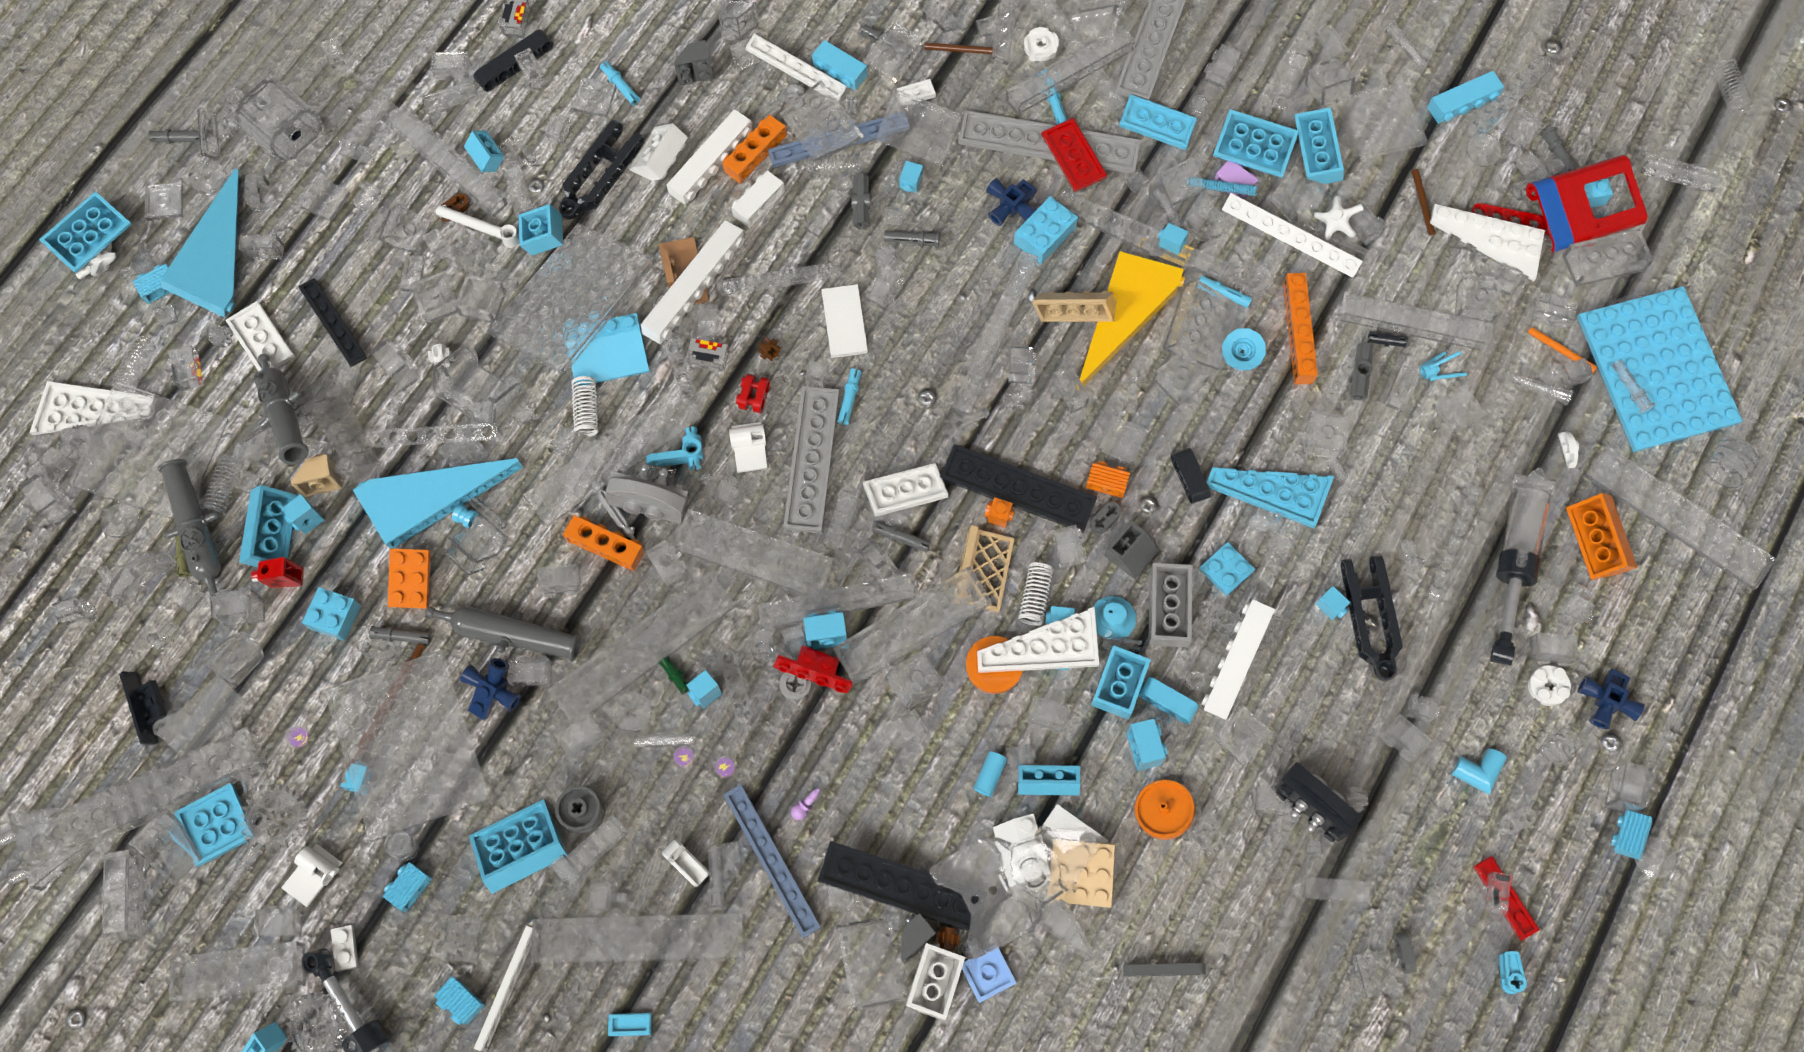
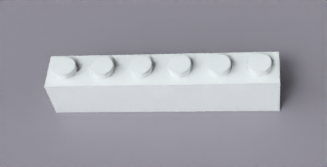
(709, 157)
(1238, 660)

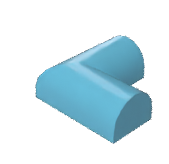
(1482, 775)

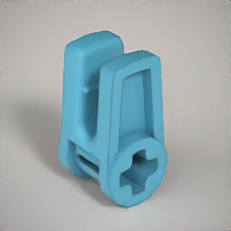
(1511, 970)

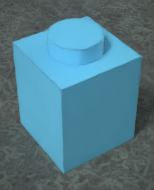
(911, 176)
(1172, 238)
(1333, 603)

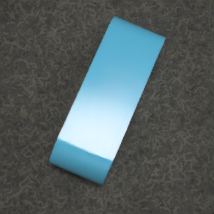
(1168, 700)

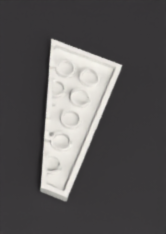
(1499, 239)
(68, 406)
(1052, 646)

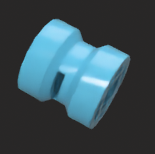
(463, 515)

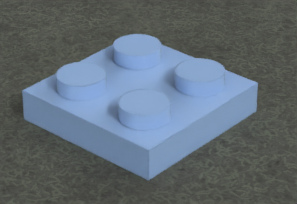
(988, 975)

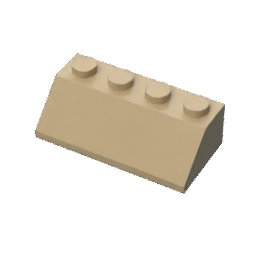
(1075, 307)

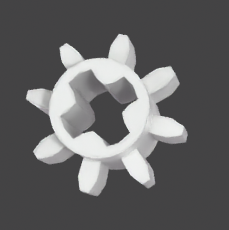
(438, 353)

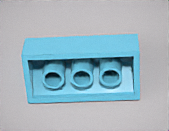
(1319, 146)
(266, 530)

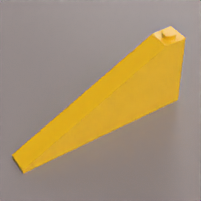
(1140, 292)

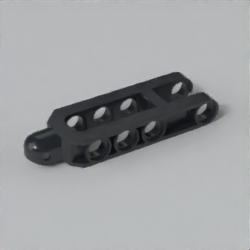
(600, 149)
(1384, 663)

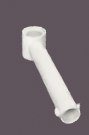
(480, 225)

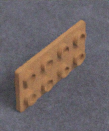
(675, 259)

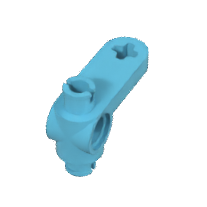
(682, 456)

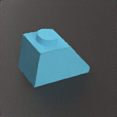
(266, 1039)

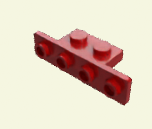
(814, 667)

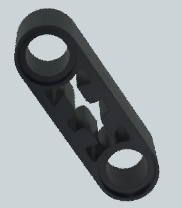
(1190, 476)

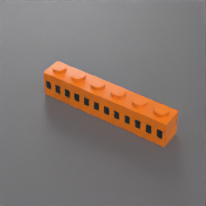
(1300, 328)

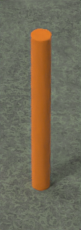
(1557, 346)

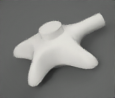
(1338, 218)
(99, 263)

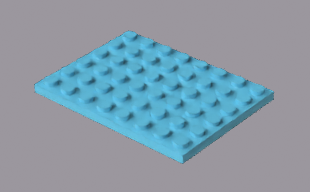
(1668, 358)

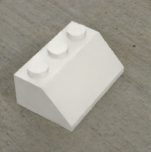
(658, 152)
(1016, 829)
(935, 981)

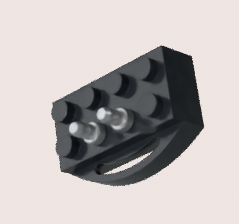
(1318, 802)

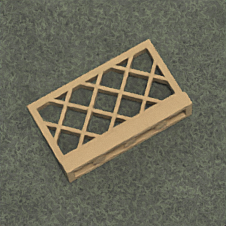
(970, 552)

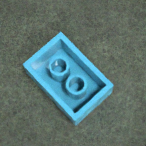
(1045, 229)
(1120, 682)

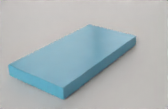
(1157, 122)

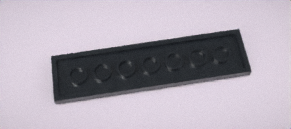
(1022, 488)
(893, 885)

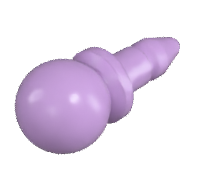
(800, 810)

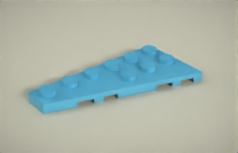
(1290, 494)

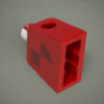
(278, 573)

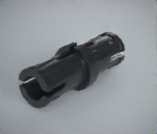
(1387, 339)

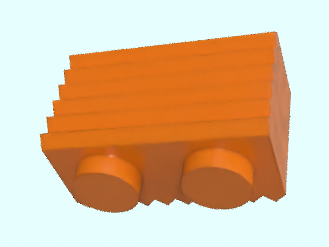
(1108, 479)

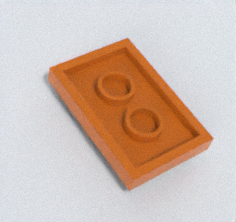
(409, 578)

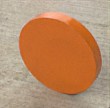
(989, 681)
(1165, 809)

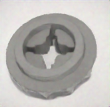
(787, 690)

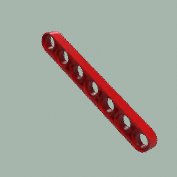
(1506, 214)

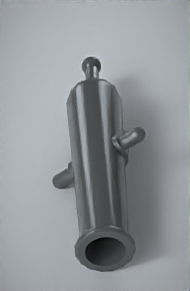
(280, 412)
(191, 524)
(508, 631)

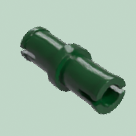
(674, 674)

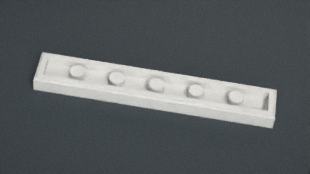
(793, 65)
(505, 991)

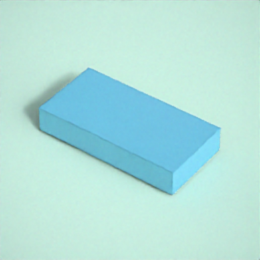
(630, 1024)

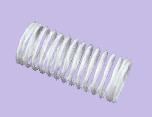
(585, 388)
(1044, 571)

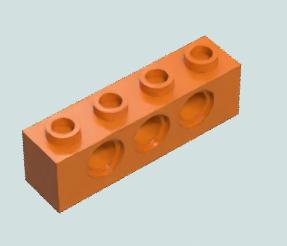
(753, 157)
(580, 525)

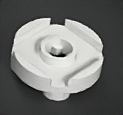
(1039, 53)
(1555, 675)

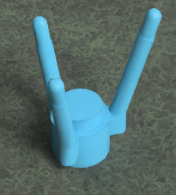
(1431, 368)

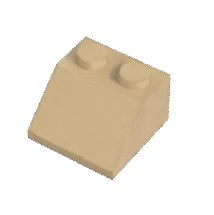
(316, 476)

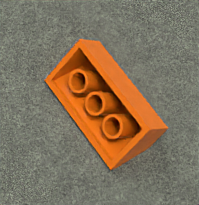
(1601, 537)

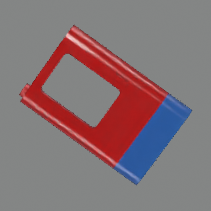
(1568, 207)

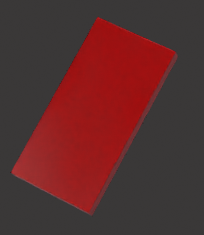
(1074, 155)

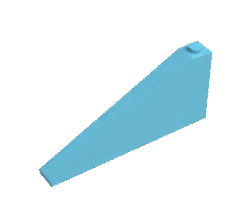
(207, 261)
(414, 501)

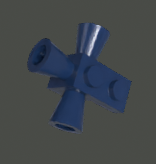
(1012, 200)
(489, 688)
(1610, 698)

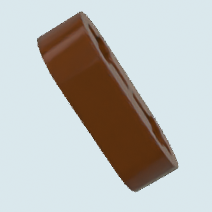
(453, 204)

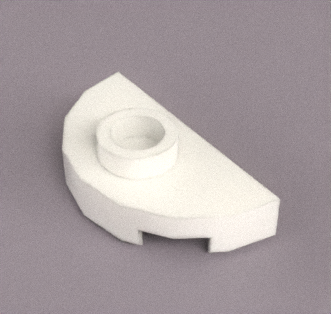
(1570, 448)

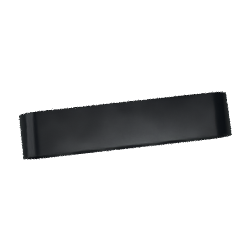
(505, 64)

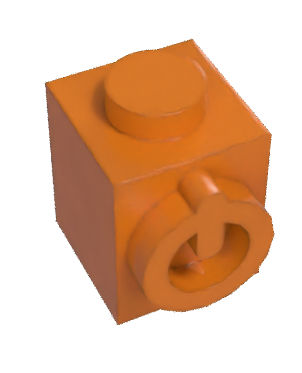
(999, 512)

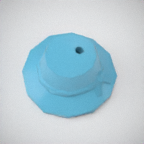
(1246, 340)
(1117, 623)

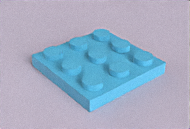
(214, 823)

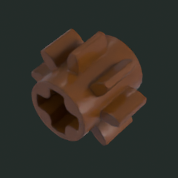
(768, 348)
(947, 939)

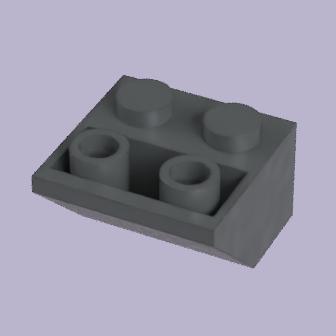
(693, 64)
(1131, 550)

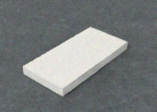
(844, 321)
(259, 336)
(905, 489)

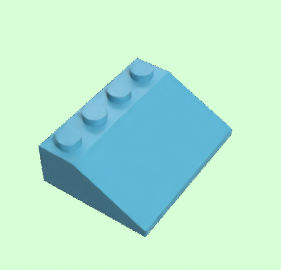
(1256, 143)
(85, 232)
(614, 352)
(517, 846)

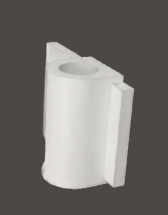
(749, 446)
(305, 881)

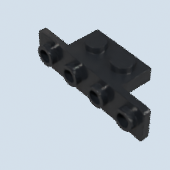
(144, 704)

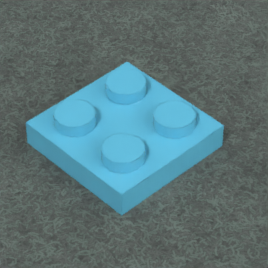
(1227, 569)

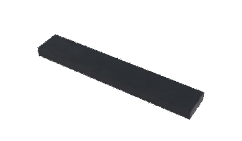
(332, 322)

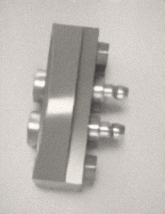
(646, 497)

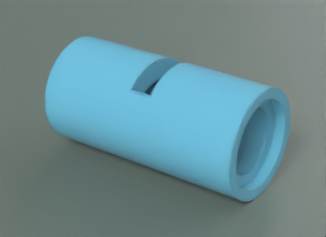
(990, 774)

